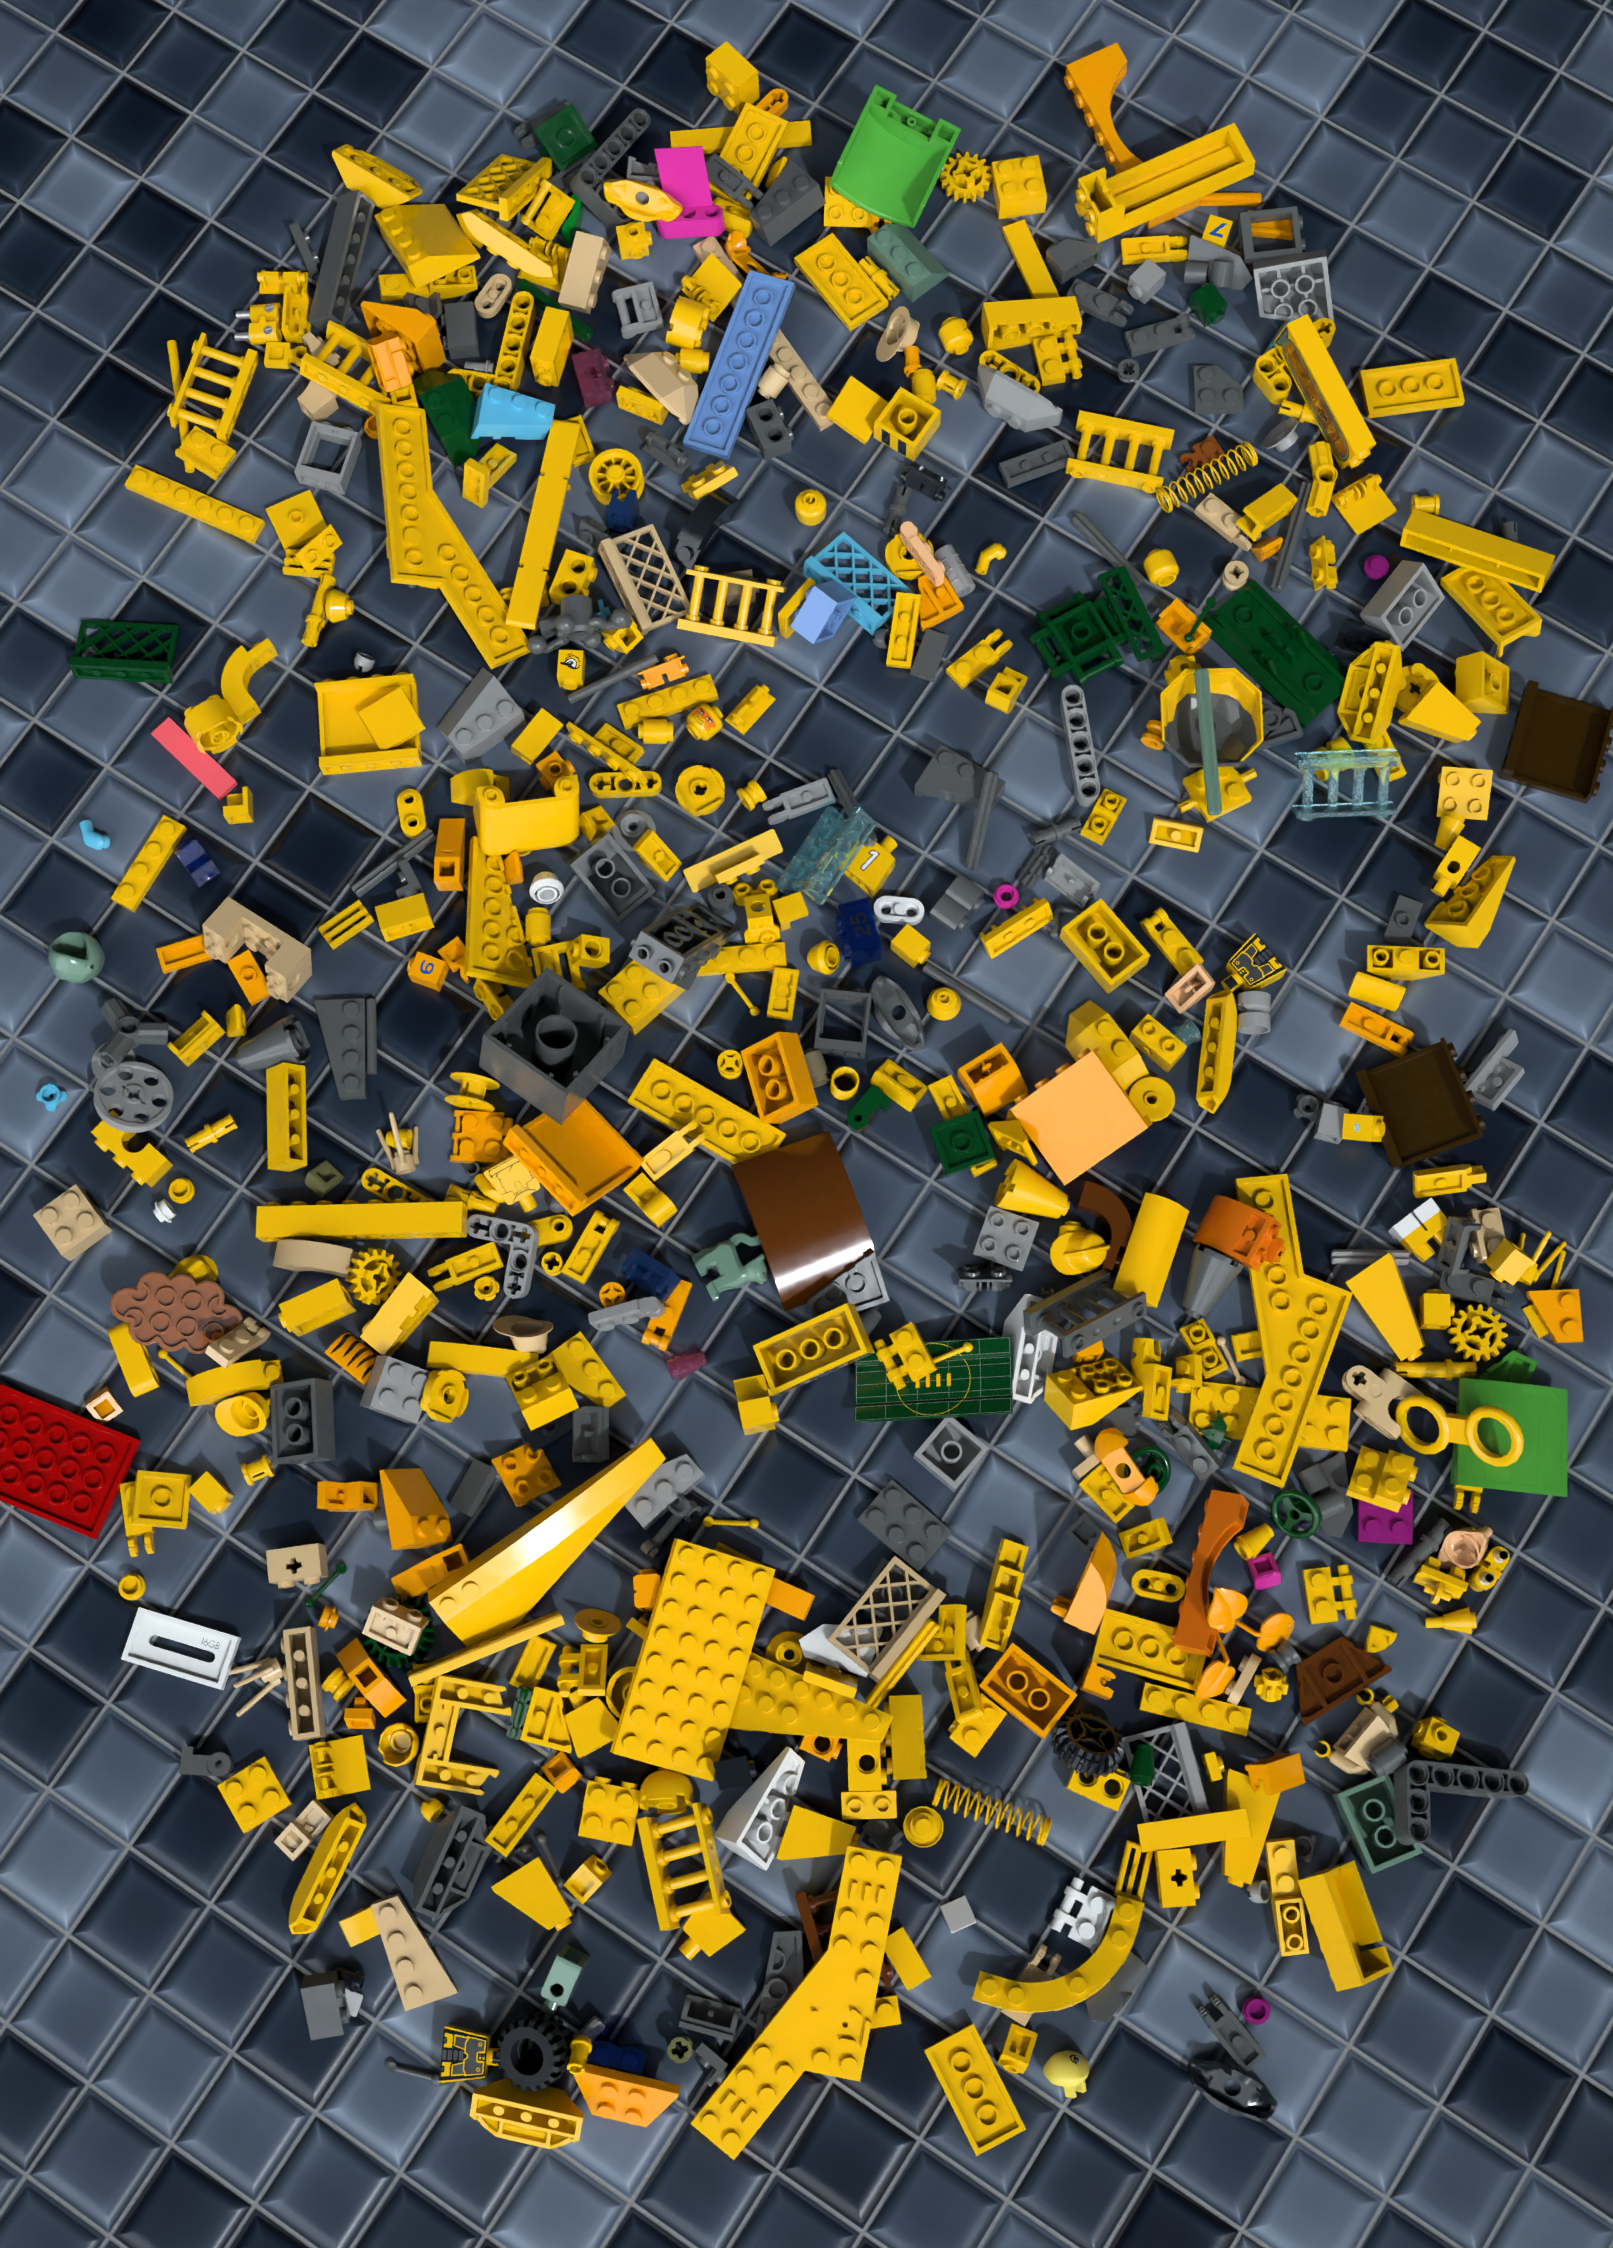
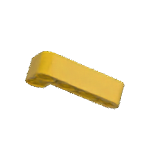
(1277, 368)

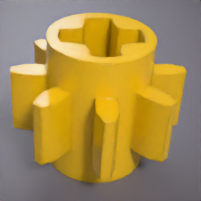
(1271, 1684)

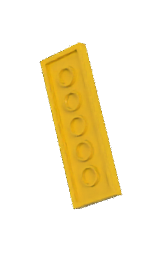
(679, 1100)
(1325, 1428)

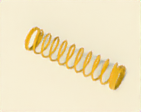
(1254, 460)
(1043, 1832)

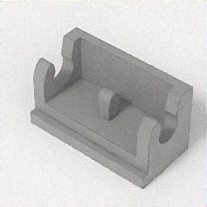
(1072, 882)

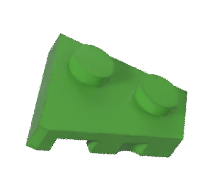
(1512, 1368)

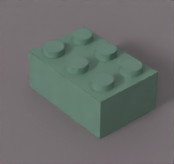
(1370, 1821)

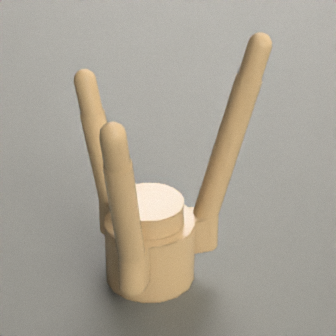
(403, 1161)
(269, 1670)

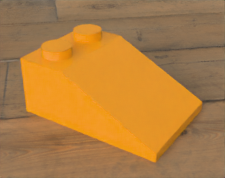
(413, 1510)

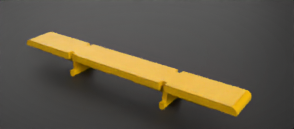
(543, 525)

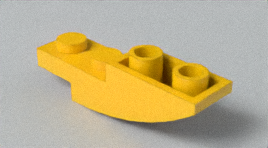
(452, 285)
(1286, 1897)

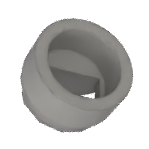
(365, 661)
(1259, 1891)

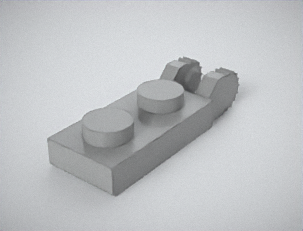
(800, 801)
(626, 1313)

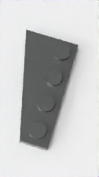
(345, 1040)
(783, 1974)

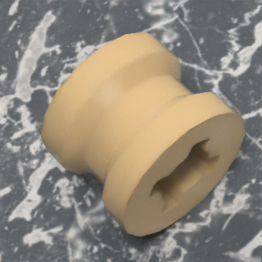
(1232, 581)

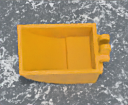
(1092, 1590)

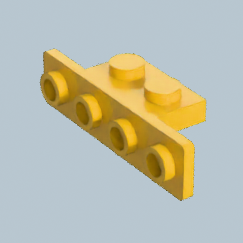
(613, 747)
(733, 862)

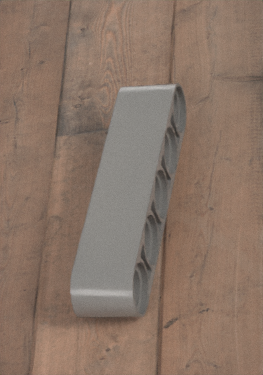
(1079, 734)

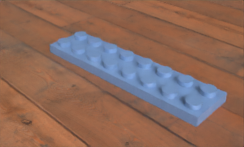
(739, 364)

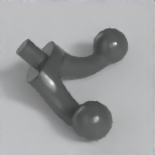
(1059, 911)
(525, 1849)

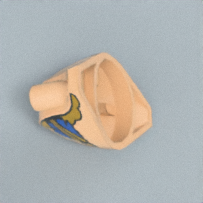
(1464, 1547)

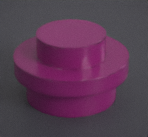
(1376, 567)
(1256, 2010)

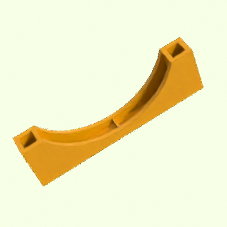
(1093, 85)

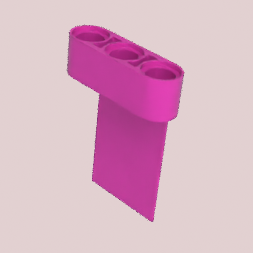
(686, 180)

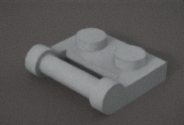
(645, 307)

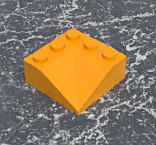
(417, 330)

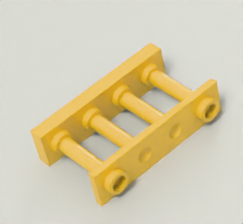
(336, 379)
(230, 406)
(1125, 430)
(740, 629)
(658, 1859)

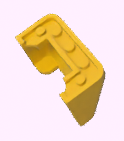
(527, 823)

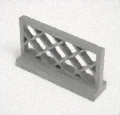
(1189, 1770)

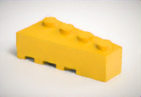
(1019, 321)

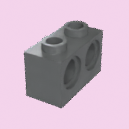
(765, 430)

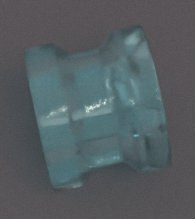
(1187, 1032)

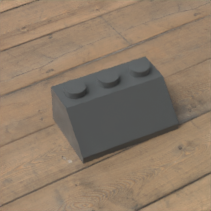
(302, 1422)

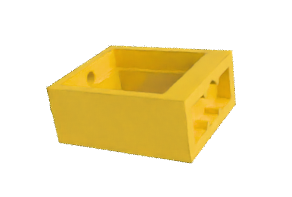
(551, 346)
(316, 1308)

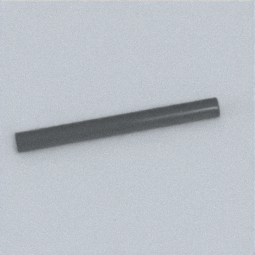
(613, 678)
(967, 993)

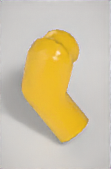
(994, 550)

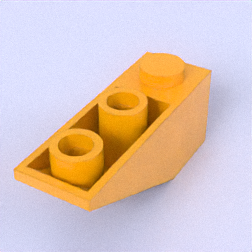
(450, 855)
(430, 1572)

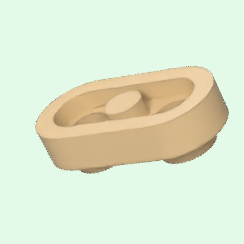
(492, 297)
(1237, 1688)

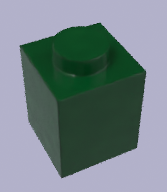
(1208, 305)

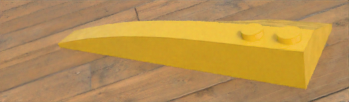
(516, 1572)

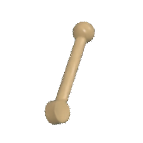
(1240, 1380)

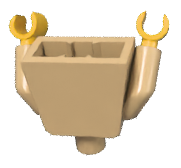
(1363, 1736)

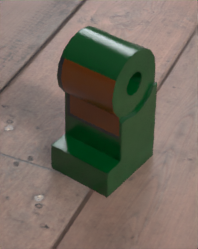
(866, 1108)

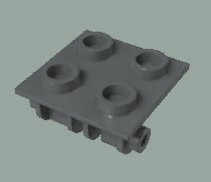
(995, 1273)

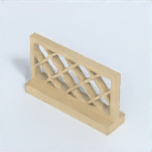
(625, 582)
(905, 1633)

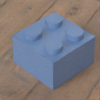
(823, 611)

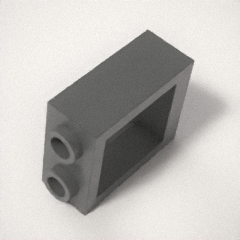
(1245, 233)
(841, 1047)

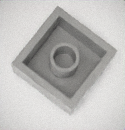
(395, 1389)
(951, 1453)

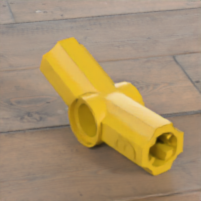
(1321, 467)

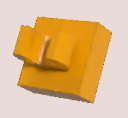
(360, 1716)

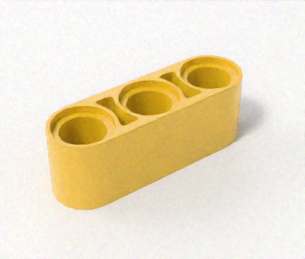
(133, 1360)

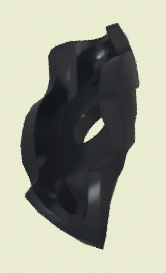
(1250, 2102)

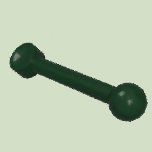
(1210, 603)
(340, 1569)

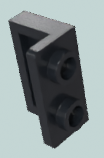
(1355, 639)

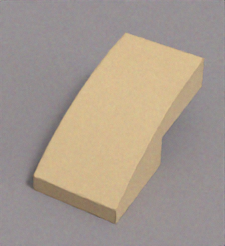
(304, 1829)

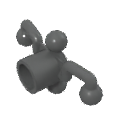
(578, 624)

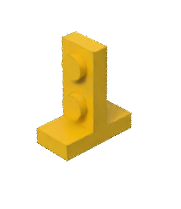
(484, 474)

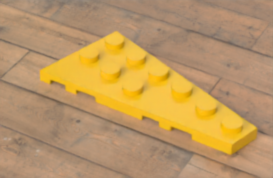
(782, 1703)

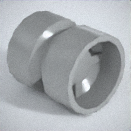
(1253, 1013)

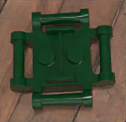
(1079, 637)

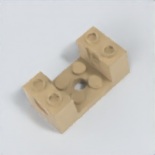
(288, 959)

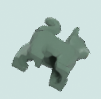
(726, 1260)

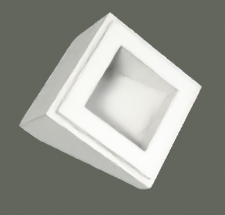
(958, 1914)

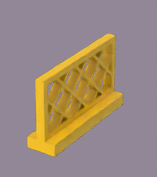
(515, 193)

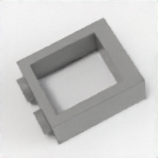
(324, 479)

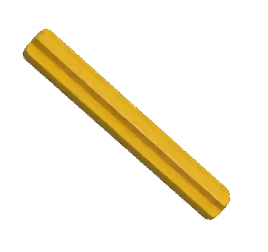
(902, 1663)

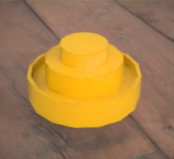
(923, 1826)

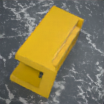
(1266, 511)

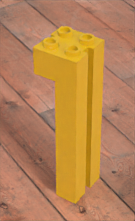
(1162, 183)

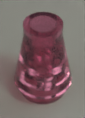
(685, 1364)

